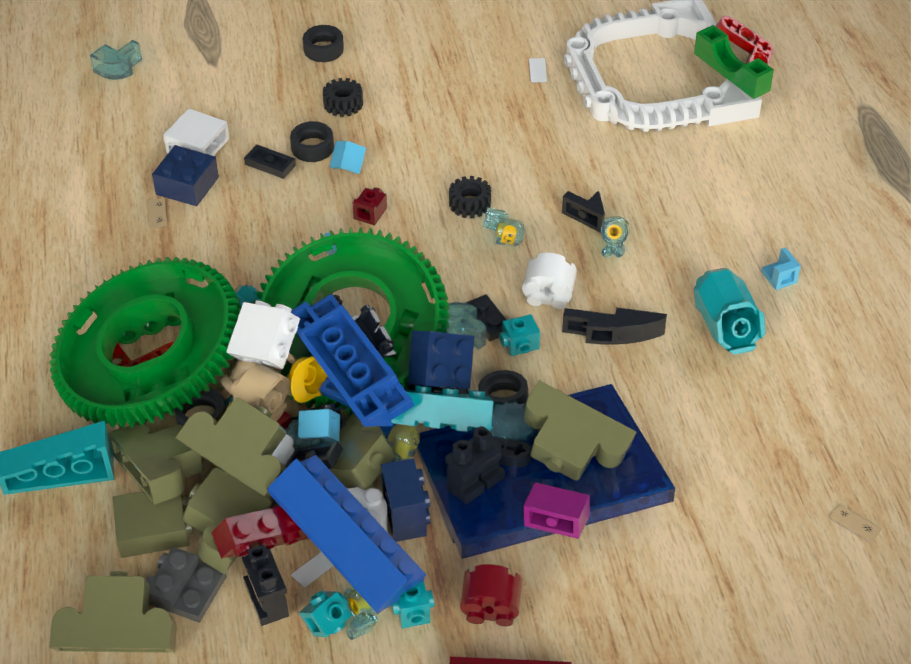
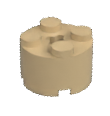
(264, 388)

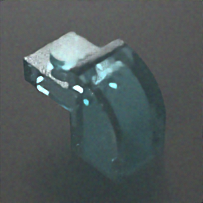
(115, 63)
(464, 321)

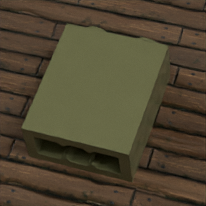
(149, 527)

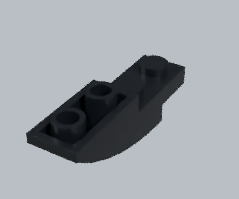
(613, 329)

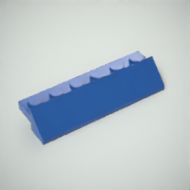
(351, 362)
(346, 533)

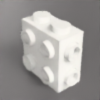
(197, 132)
(263, 334)

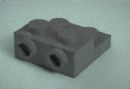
(184, 584)

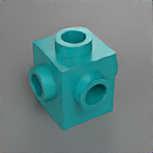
(520, 335)
(414, 606)
(326, 613)

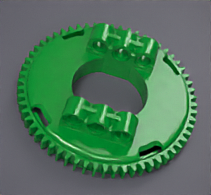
(367, 263)
(136, 305)

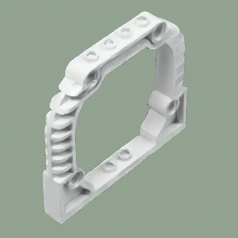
(666, 19)

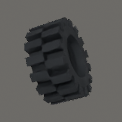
(351, 93)
(469, 206)

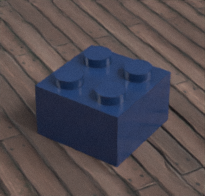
(185, 175)
(441, 359)
(405, 499)

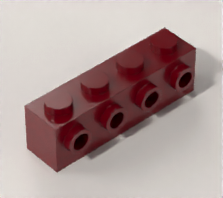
(264, 527)

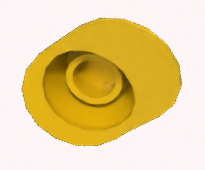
(306, 379)

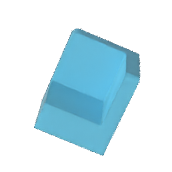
(347, 156)
(783, 272)
(319, 424)

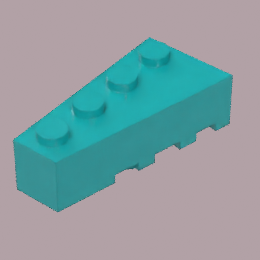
(447, 408)
(59, 461)

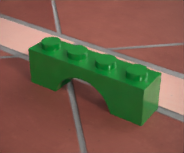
(715, 50)

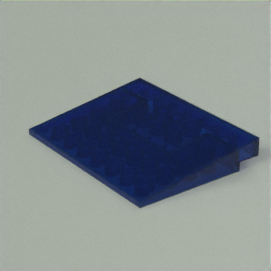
(497, 515)

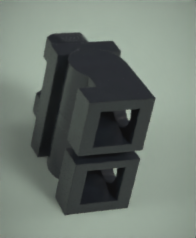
(474, 465)
(265, 585)

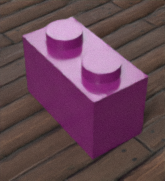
(557, 510)

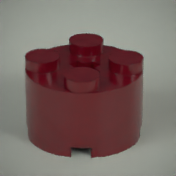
(491, 595)

